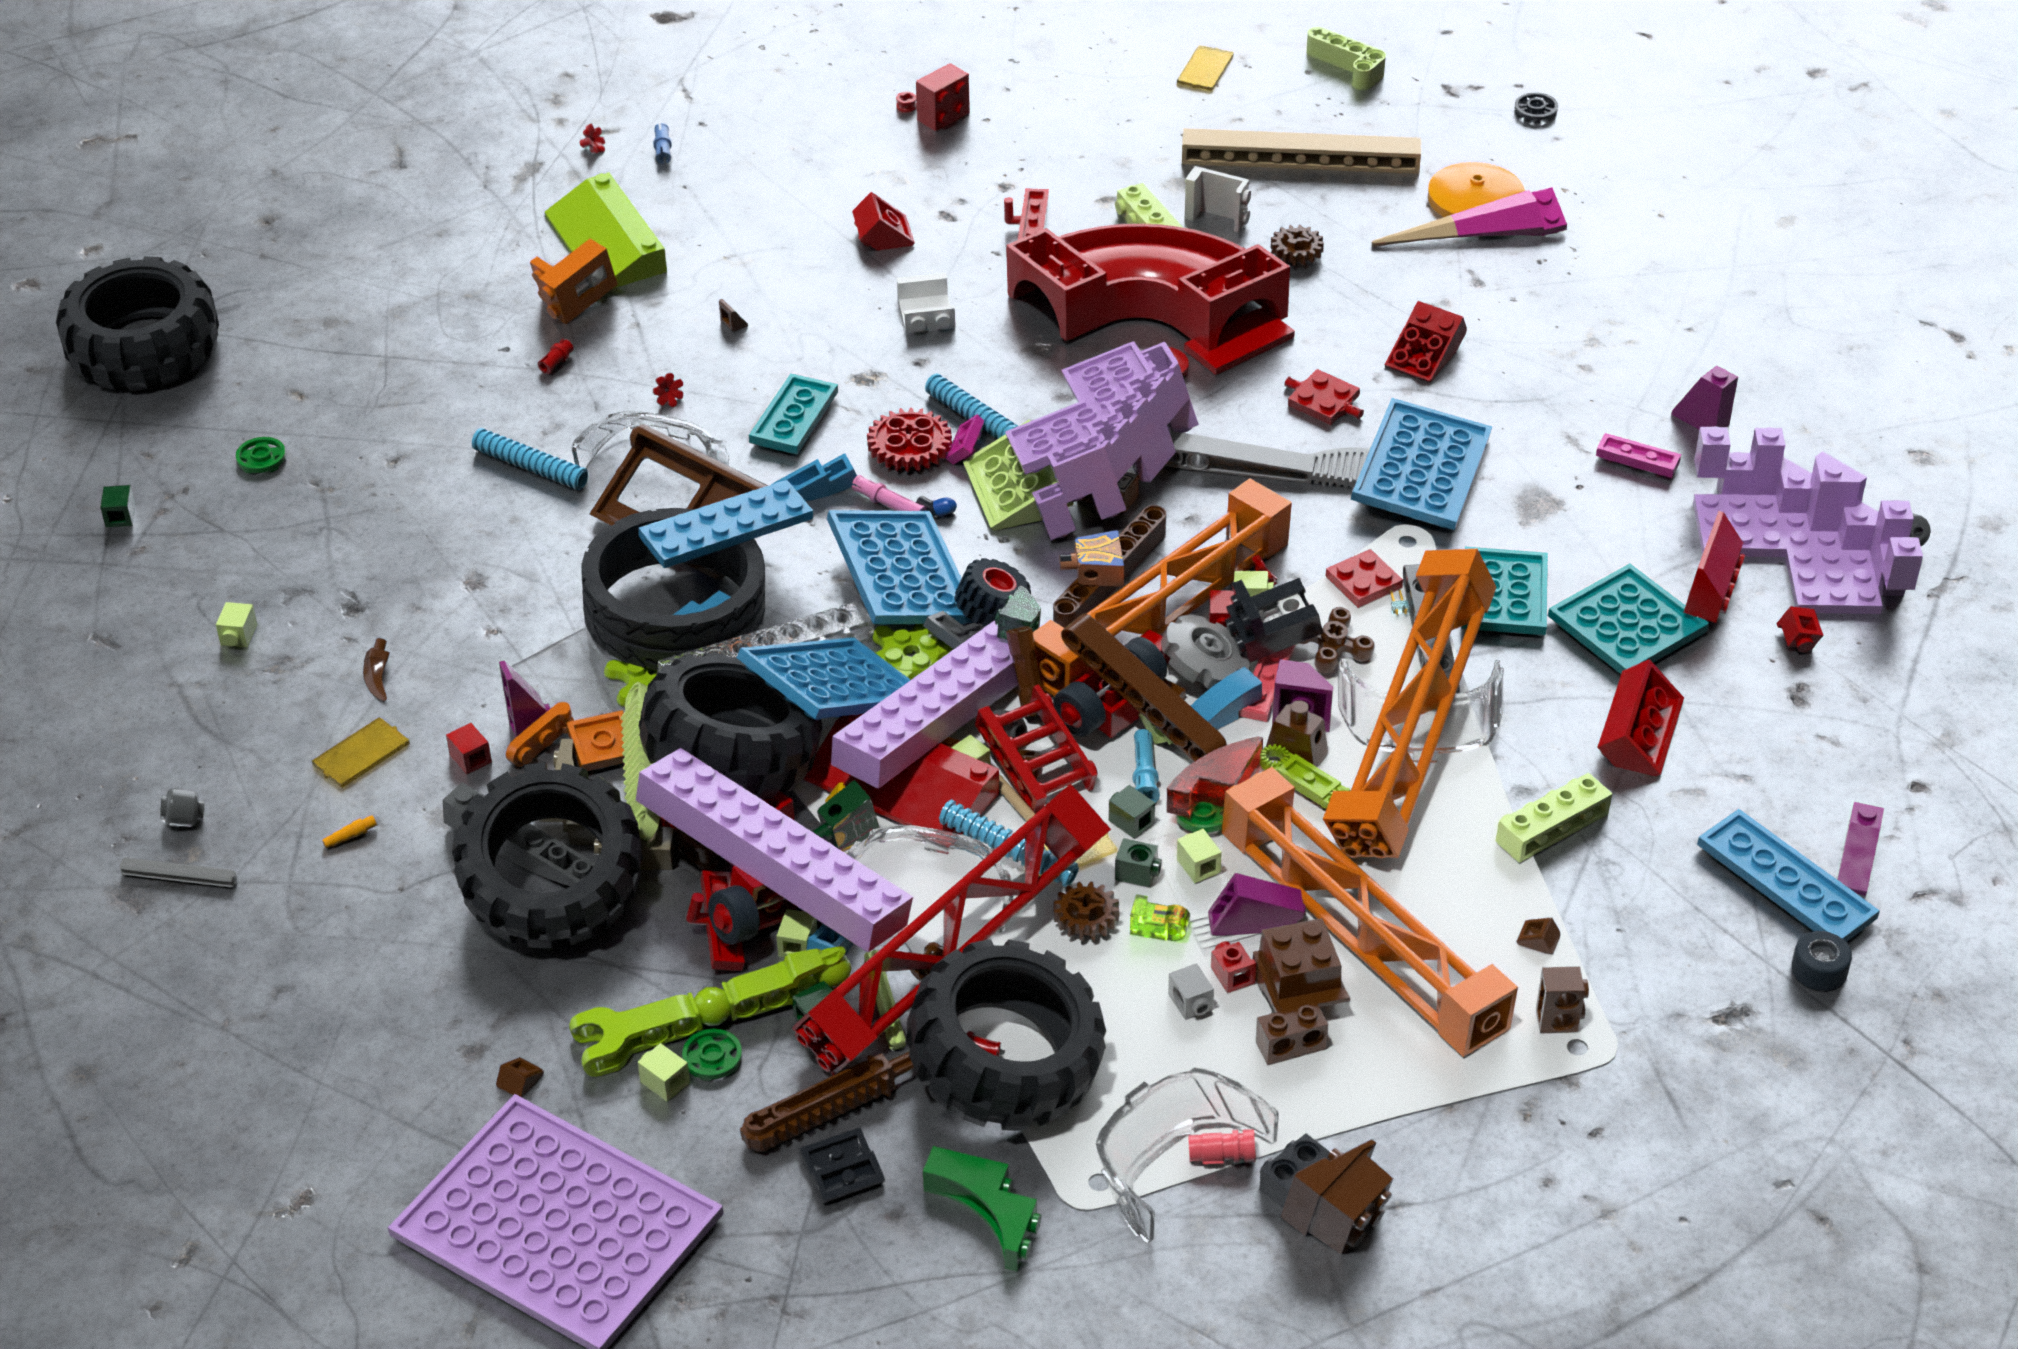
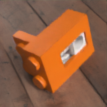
(574, 281)

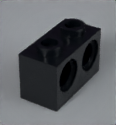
(1278, 1173)

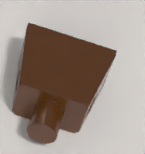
(1300, 733)

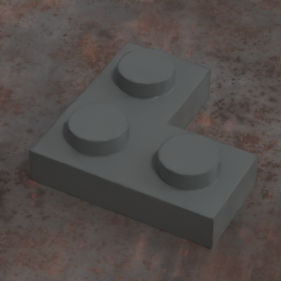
(949, 630)

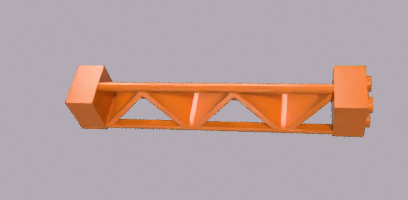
(1253, 518)
(1366, 817)
(1466, 1013)

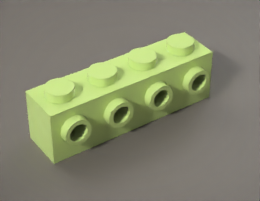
(1140, 206)
(1553, 817)

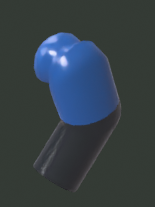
(939, 507)

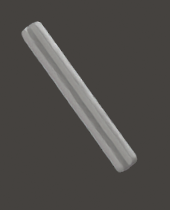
(178, 872)

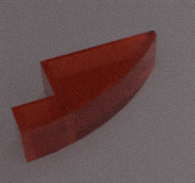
(1213, 775)

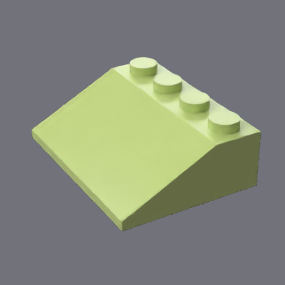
(1004, 487)

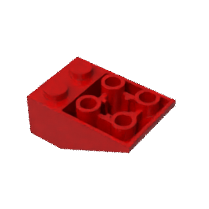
(1427, 341)

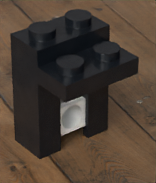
(1271, 619)

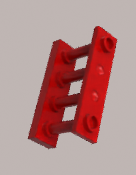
(1020, 770)

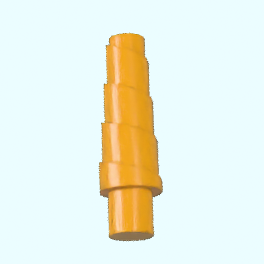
(350, 831)

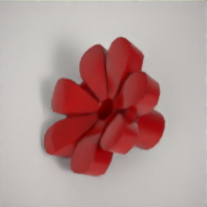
(593, 139)
(668, 390)
(1260, 566)

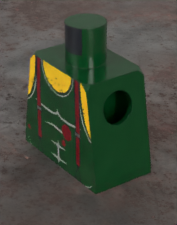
(847, 817)

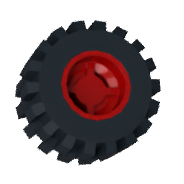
(986, 589)

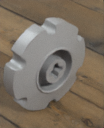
(1202, 650)

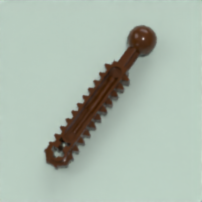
(823, 1101)

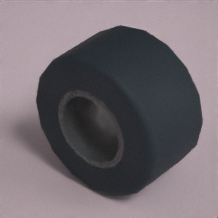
(1821, 960)

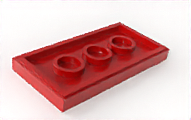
(1242, 340)

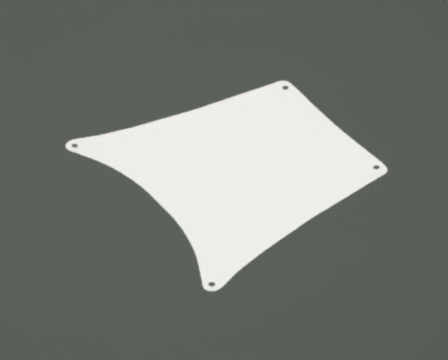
(1379, 1048)

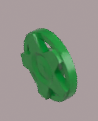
(261, 457)
(1204, 817)
(712, 1056)

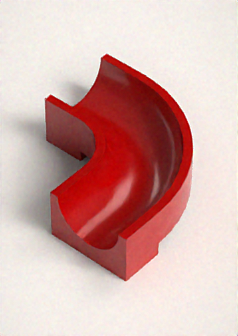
(1146, 273)

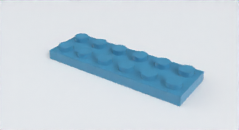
(725, 523)
(1787, 876)

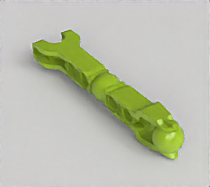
(681, 1015)

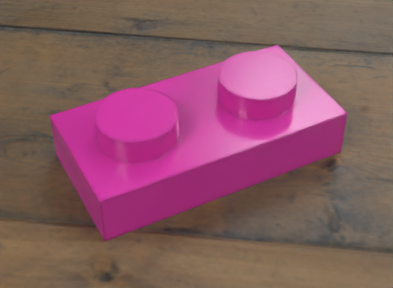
(965, 440)

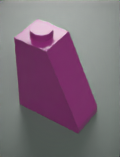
(1709, 400)
(1253, 905)

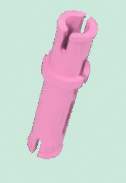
(880, 494)

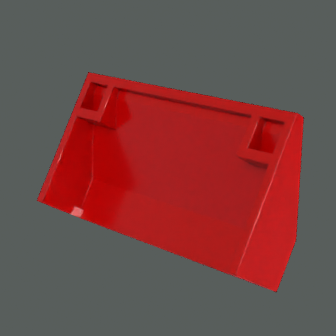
(920, 789)

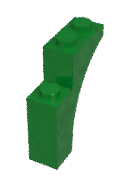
(985, 1190)

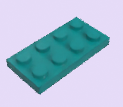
(793, 413)

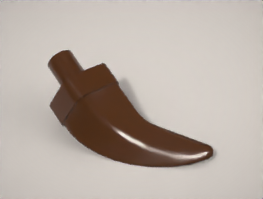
(373, 668)

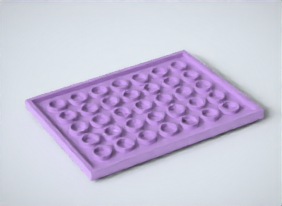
(556, 1223)

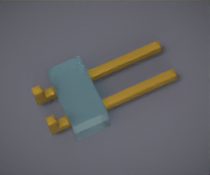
(1399, 606)

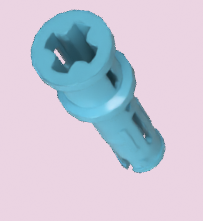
(1145, 775)

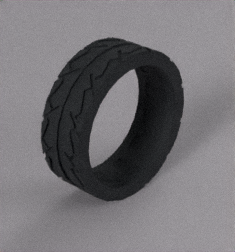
(650, 637)

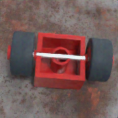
(1095, 705)
(745, 908)

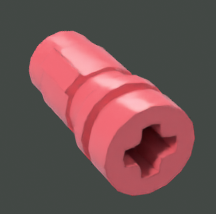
(1216, 1147)

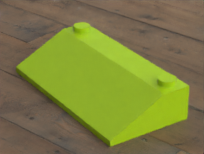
(606, 215)

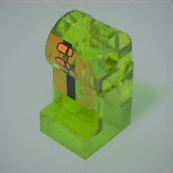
(1158, 920)

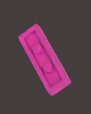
(1638, 455)

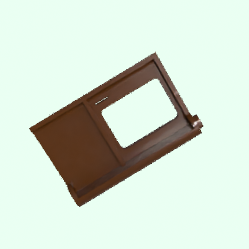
(715, 478)

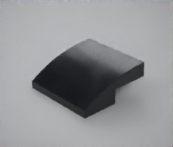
(841, 1165)

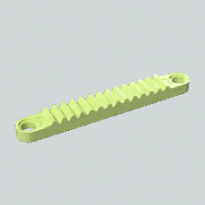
(636, 760)

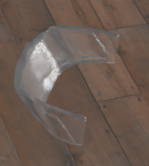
(596, 435)
(1469, 723)
(935, 841)
(1163, 1115)

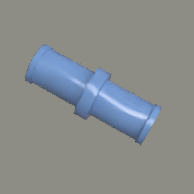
(662, 143)

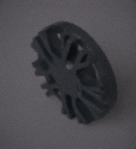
(1536, 108)

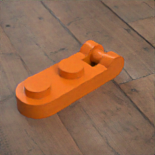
(539, 735)

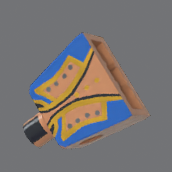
(1096, 560)

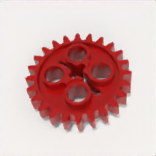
(909, 439)

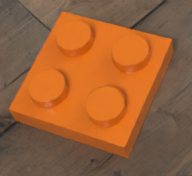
(597, 740)

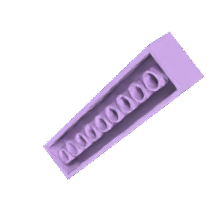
(926, 709)
(774, 849)

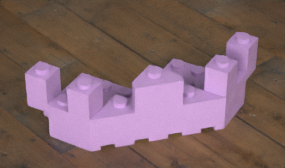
(1117, 424)
(1832, 542)

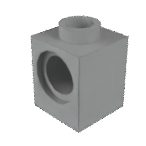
(1191, 991)

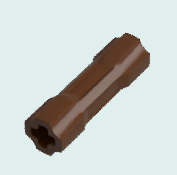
(1023, 649)

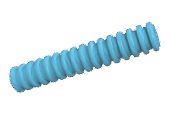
(967, 405)
(530, 459)
(995, 835)

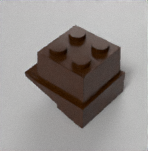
(1299, 966)
(1339, 1197)

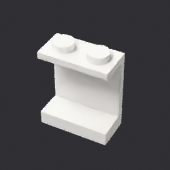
(1217, 195)
(925, 303)

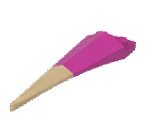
(1516, 215)

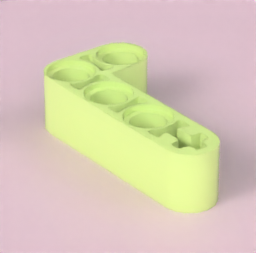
(1349, 54)

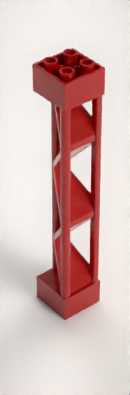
(834, 1027)

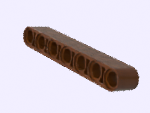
(1136, 543)
(1141, 687)

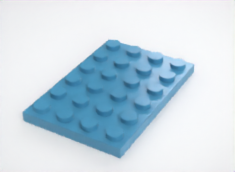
(1422, 463)
(898, 564)
(825, 675)

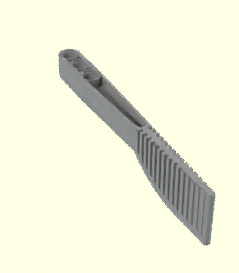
(1243, 459)

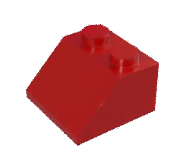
(881, 224)

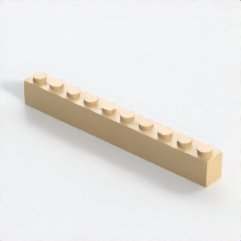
(1301, 150)

